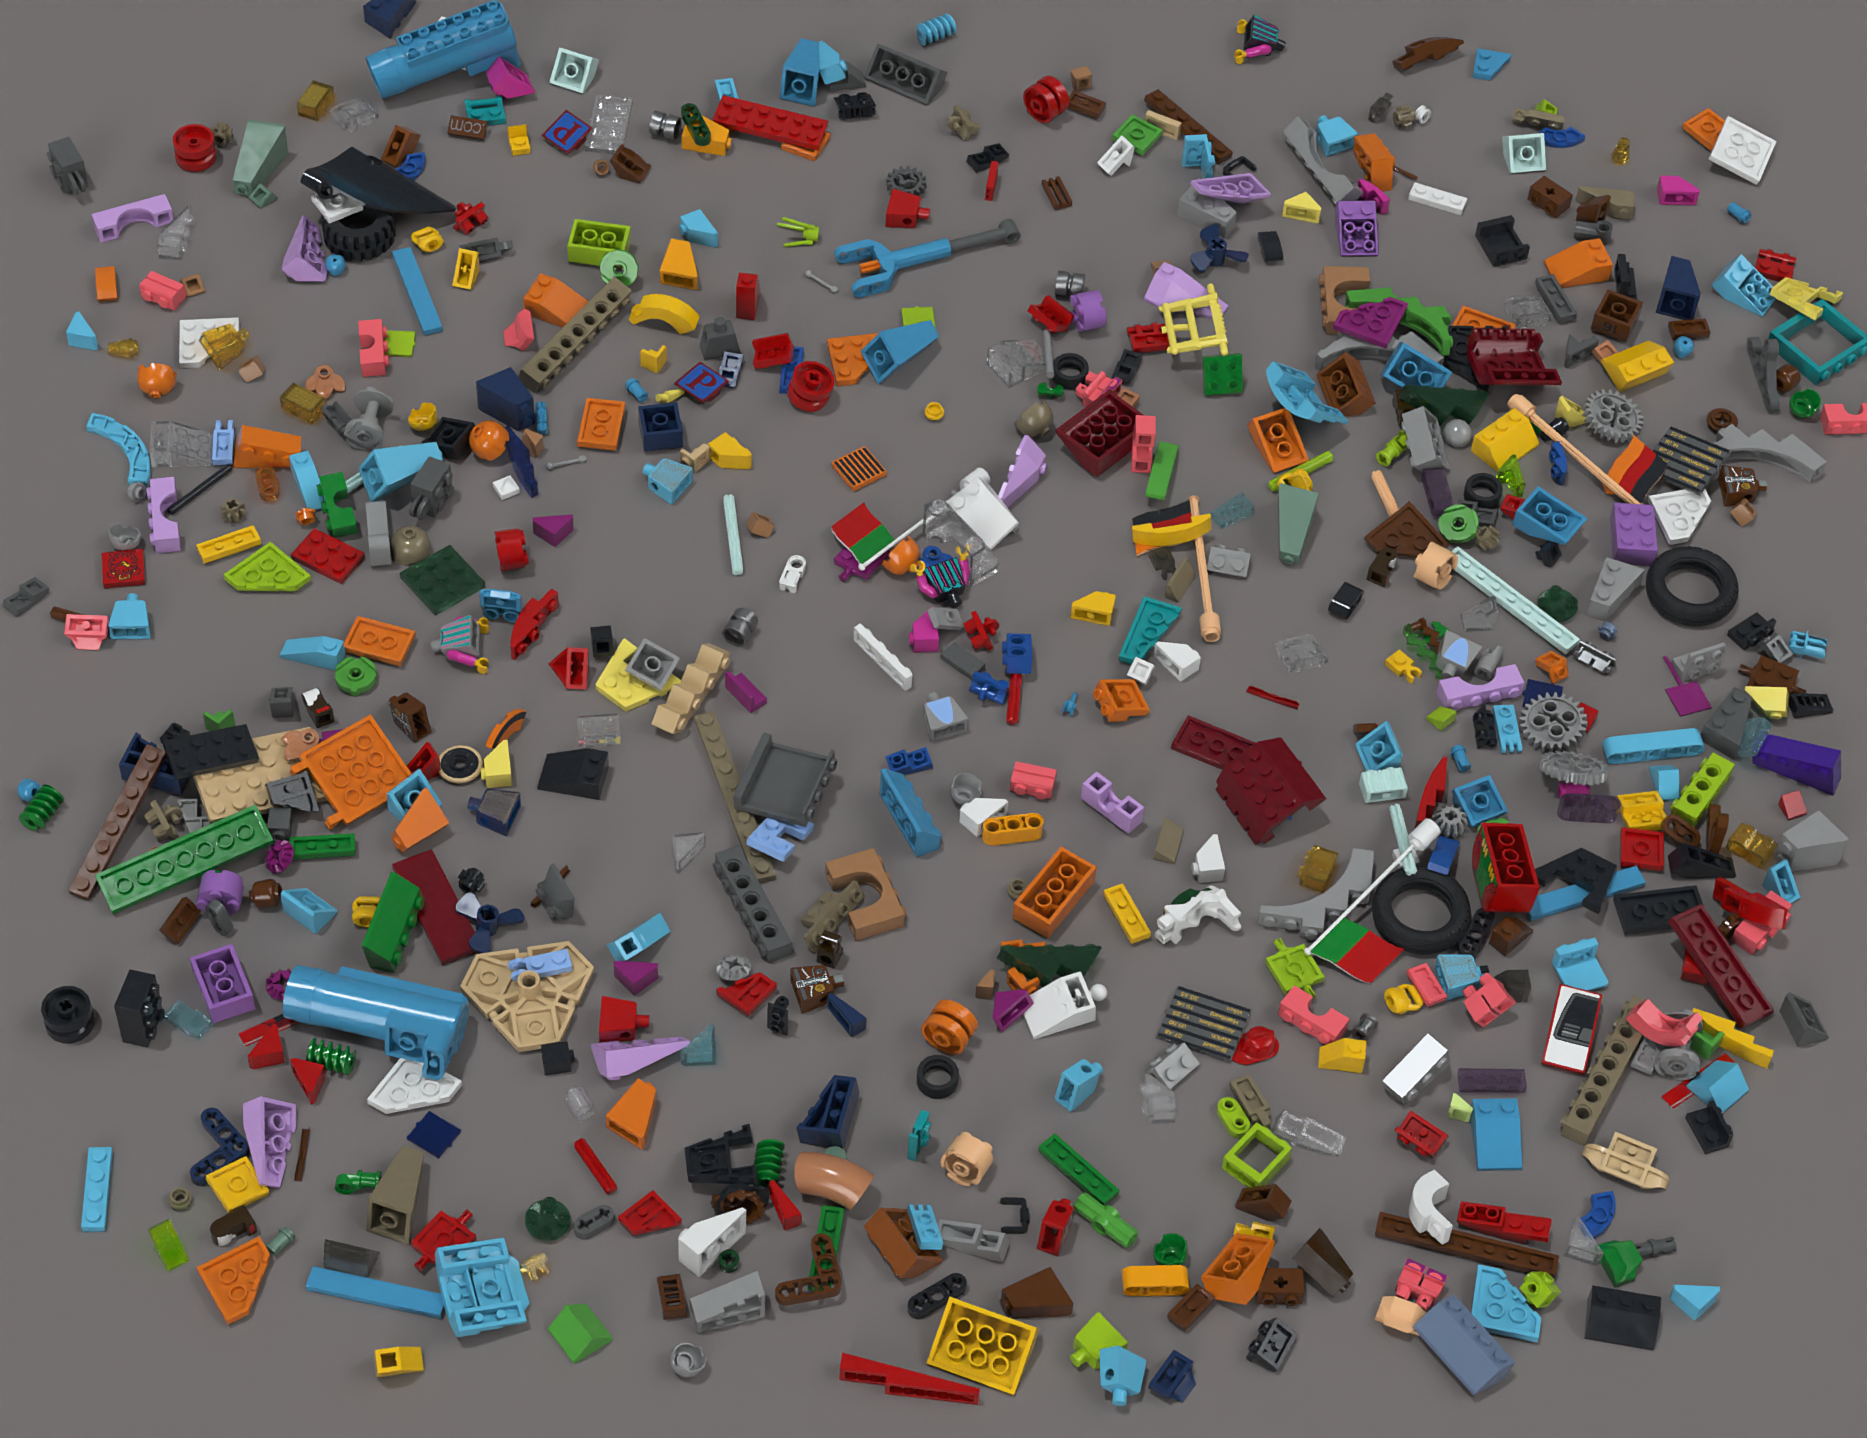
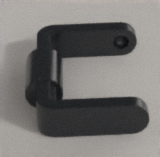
(1233, 164)
(1024, 1214)

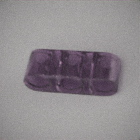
(1436, 490)
(1588, 808)

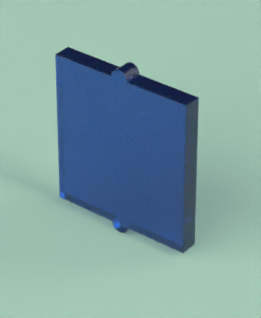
(1537, 688)
(433, 1134)

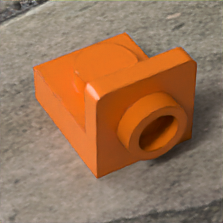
(1554, 664)
(1018, 981)

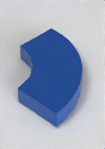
(1562, 138)
(413, 165)
(1601, 1213)

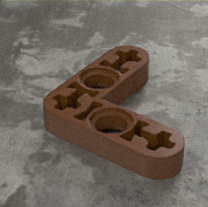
(1715, 827)
(823, 1277)

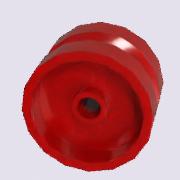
(1046, 99)
(194, 147)
(810, 386)

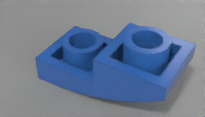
(1559, 461)
(910, 762)

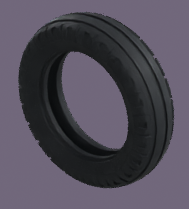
(1685, 612)
(1415, 940)

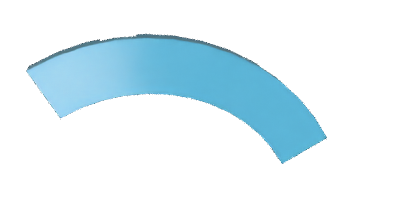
(128, 441)

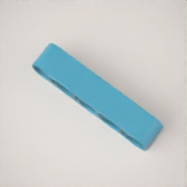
(1653, 746)

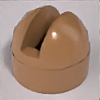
(602, 170)

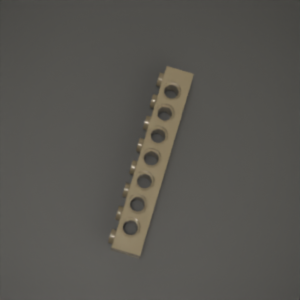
(601, 302)
(1580, 1129)

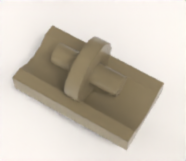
(961, 123)
(166, 818)

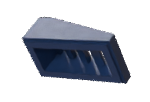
(846, 1015)

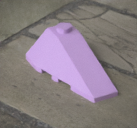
(1233, 188)
(1173, 285)
(1025, 471)
(621, 1059)
(268, 1133)

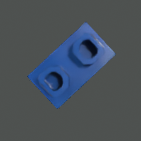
(988, 687)

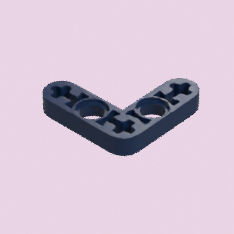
(225, 1151)

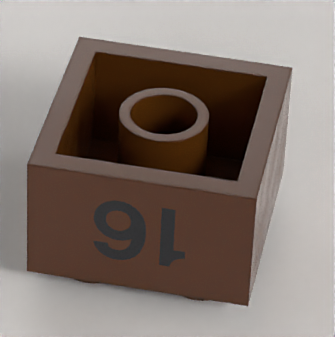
(1616, 315)

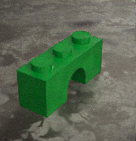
(340, 520)

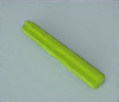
(1308, 466)

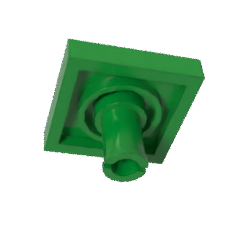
(1222, 374)

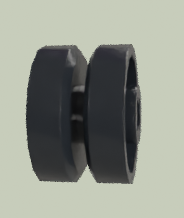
(67, 1014)

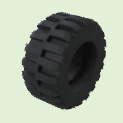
(362, 242)

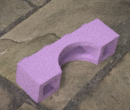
(151, 210)
(165, 532)
(1458, 694)

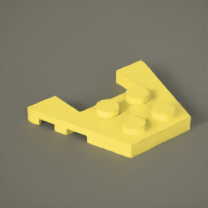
(1799, 296)
(623, 687)

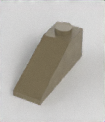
(1621, 201)

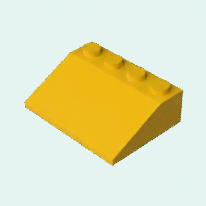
(982, 1345)

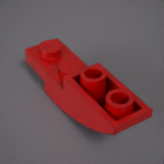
(527, 624)
(1749, 906)
(1503, 1225)

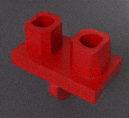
(467, 214)
(982, 639)

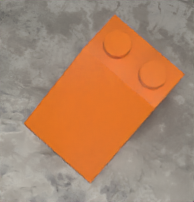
(1580, 264)
(552, 301)
(1278, 440)
(1238, 1269)

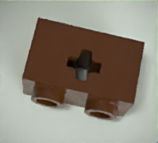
(1550, 197)
(1281, 1287)

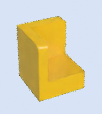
(653, 360)

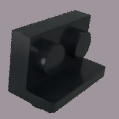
(1624, 277)
(1751, 631)
(1710, 1128)
(1271, 1343)

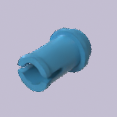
(1742, 214)
(635, 388)
(1458, 753)

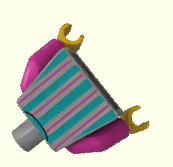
(461, 641)

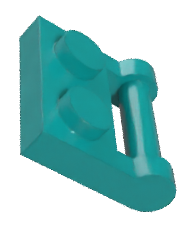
(493, 115)

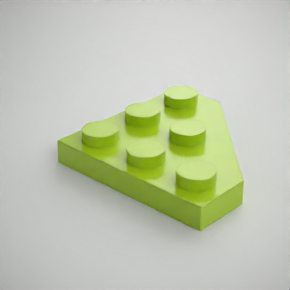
(267, 571)

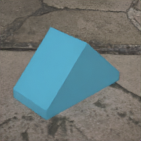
(80, 334)
(1666, 781)
(1781, 881)
(1694, 1299)

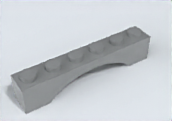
(1303, 138)

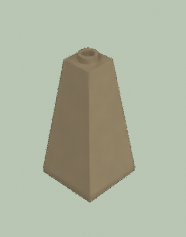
(395, 1197)

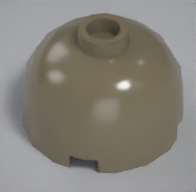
(1035, 420)
(410, 545)

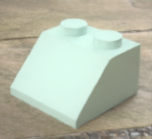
(573, 70)
(1524, 152)

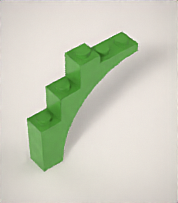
(1428, 321)

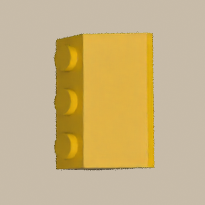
(1637, 365)
(1505, 437)

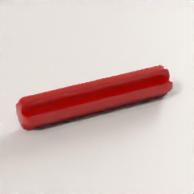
(1014, 698)
(595, 1166)

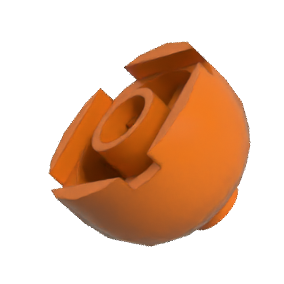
(156, 379)
(488, 439)
(902, 557)

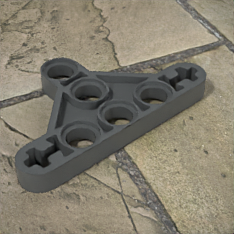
(1764, 365)

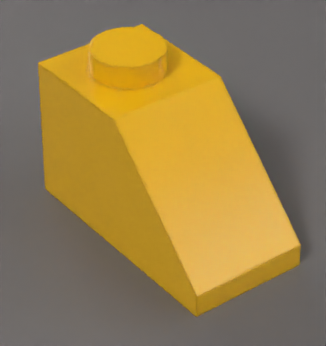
(1094, 608)
(1343, 1055)

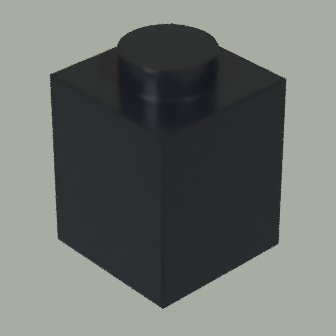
(602, 641)
(557, 1058)

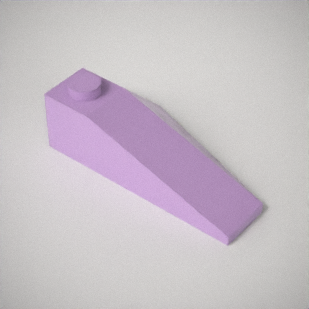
(304, 257)

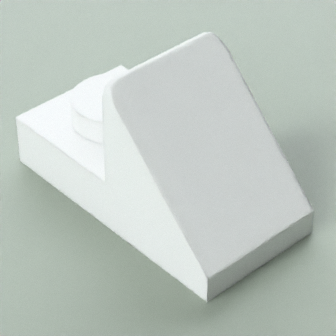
(1119, 153)

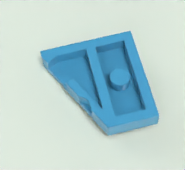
(1489, 63)

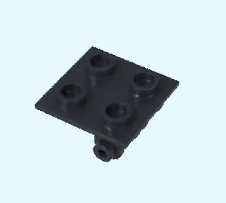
(861, 100)

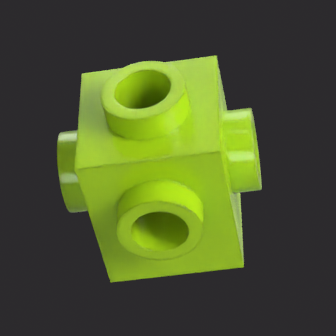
(1539, 1289)

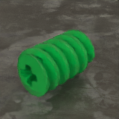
(41, 808)
(330, 1057)
(768, 1161)

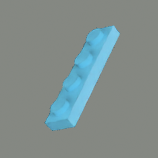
(96, 1189)

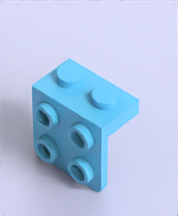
(1198, 153)
(1578, 965)

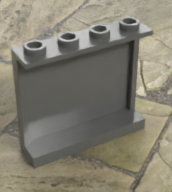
(783, 782)

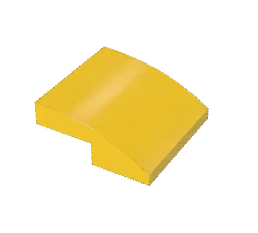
(1642, 810)

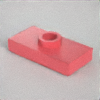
(1426, 984)

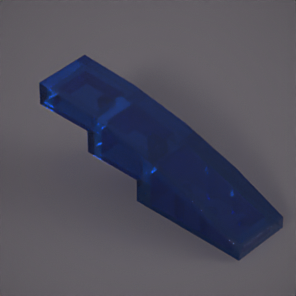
(520, 461)

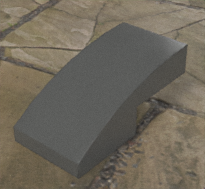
(1485, 516)
(28, 596)

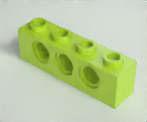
(1703, 789)

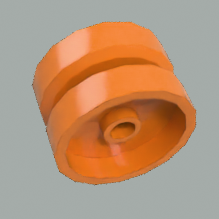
(949, 1027)

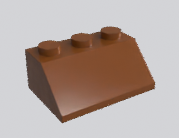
(1346, 386)
(897, 1243)

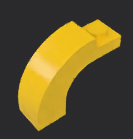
(665, 308)

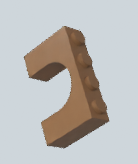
(1334, 282)
(867, 869)

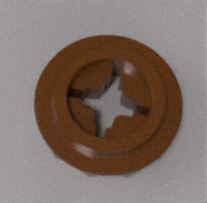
(1715, 416)
(1729, 925)

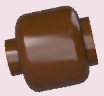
(1787, 378)
(265, 893)

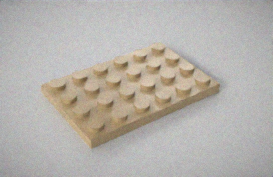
(244, 786)

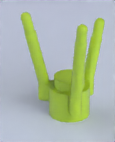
(810, 232)

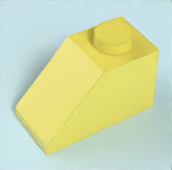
(1770, 700)
(497, 767)

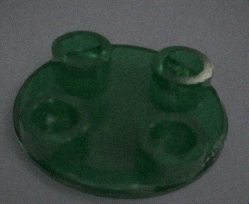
(1558, 603)
(547, 1219)

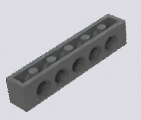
(738, 874)

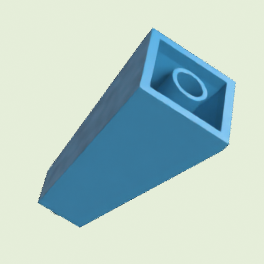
(801, 73)
(897, 347)

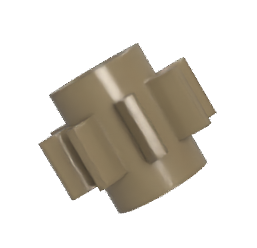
(1404, 116)
(222, 133)
(233, 510)
(1487, 537)

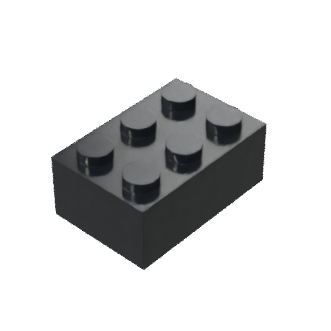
(139, 1008)

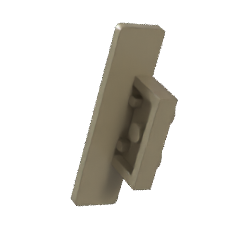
(829, 913)

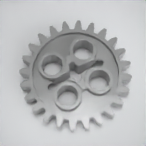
(1599, 413)
(1553, 722)
(1574, 768)

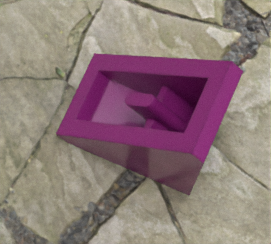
(553, 528)
(635, 975)
(1010, 1006)

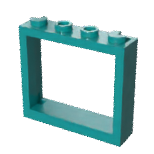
(1803, 363)

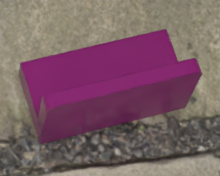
(744, 691)

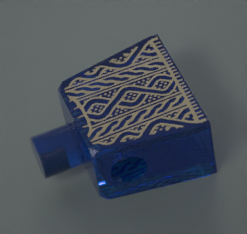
(496, 809)

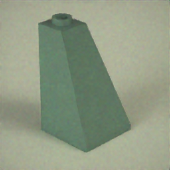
(260, 154)
(1295, 516)

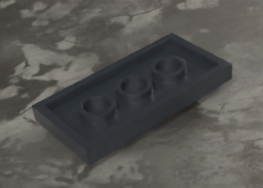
(210, 751)
(1652, 909)

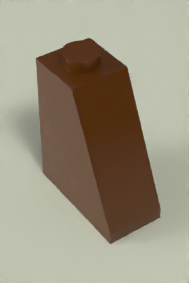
(1037, 1297)

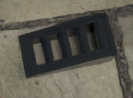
(1804, 710)

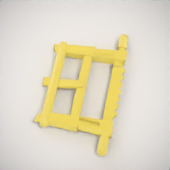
(1195, 343)

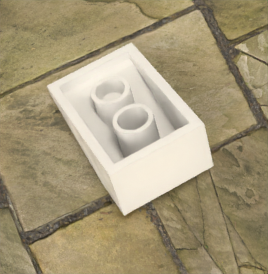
(984, 512)
(708, 1238)

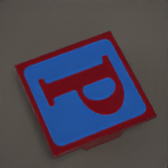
(567, 132)
(702, 382)

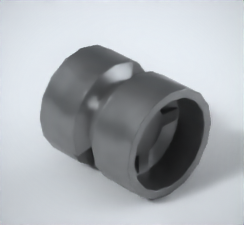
(664, 124)
(1069, 283)
(740, 626)

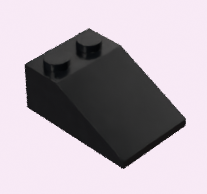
(575, 772)

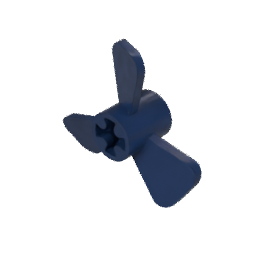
(1215, 252)
(487, 920)

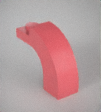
(1661, 1028)

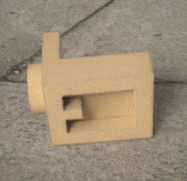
(697, 458)

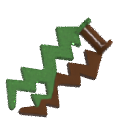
(1412, 640)

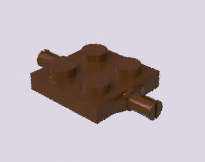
(1772, 674)

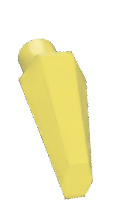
(669, 396)

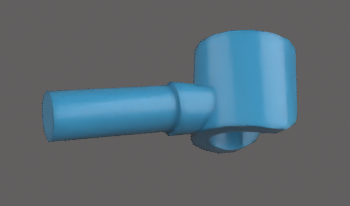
(1070, 705)

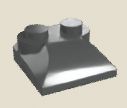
(556, 895)

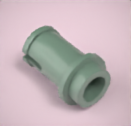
(280, 1241)

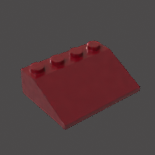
(1100, 432)

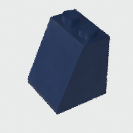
(1679, 291)
(506, 399)

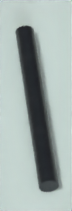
(199, 489)

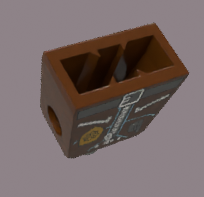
(1738, 484)
(410, 716)
(813, 985)

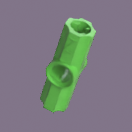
(1105, 1220)

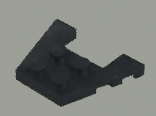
(1457, 358)
(1583, 870)
(711, 1160)

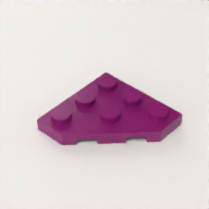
(1372, 321)

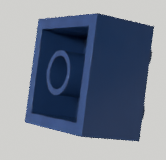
(660, 426)

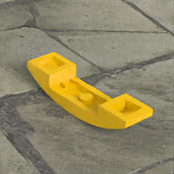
(1171, 535)

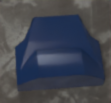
(1174, 1377)

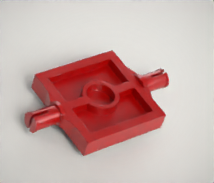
(441, 1232)

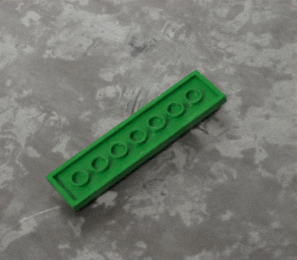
(184, 859)

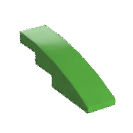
(1161, 470)

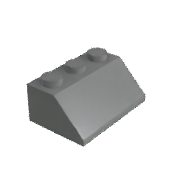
(1424, 440)

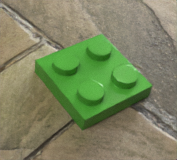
(1138, 133)

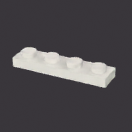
(883, 657)

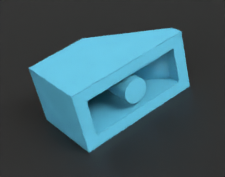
(698, 229)

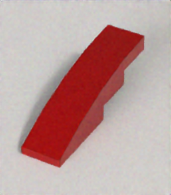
(1432, 792)

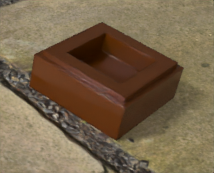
(1365, 727)

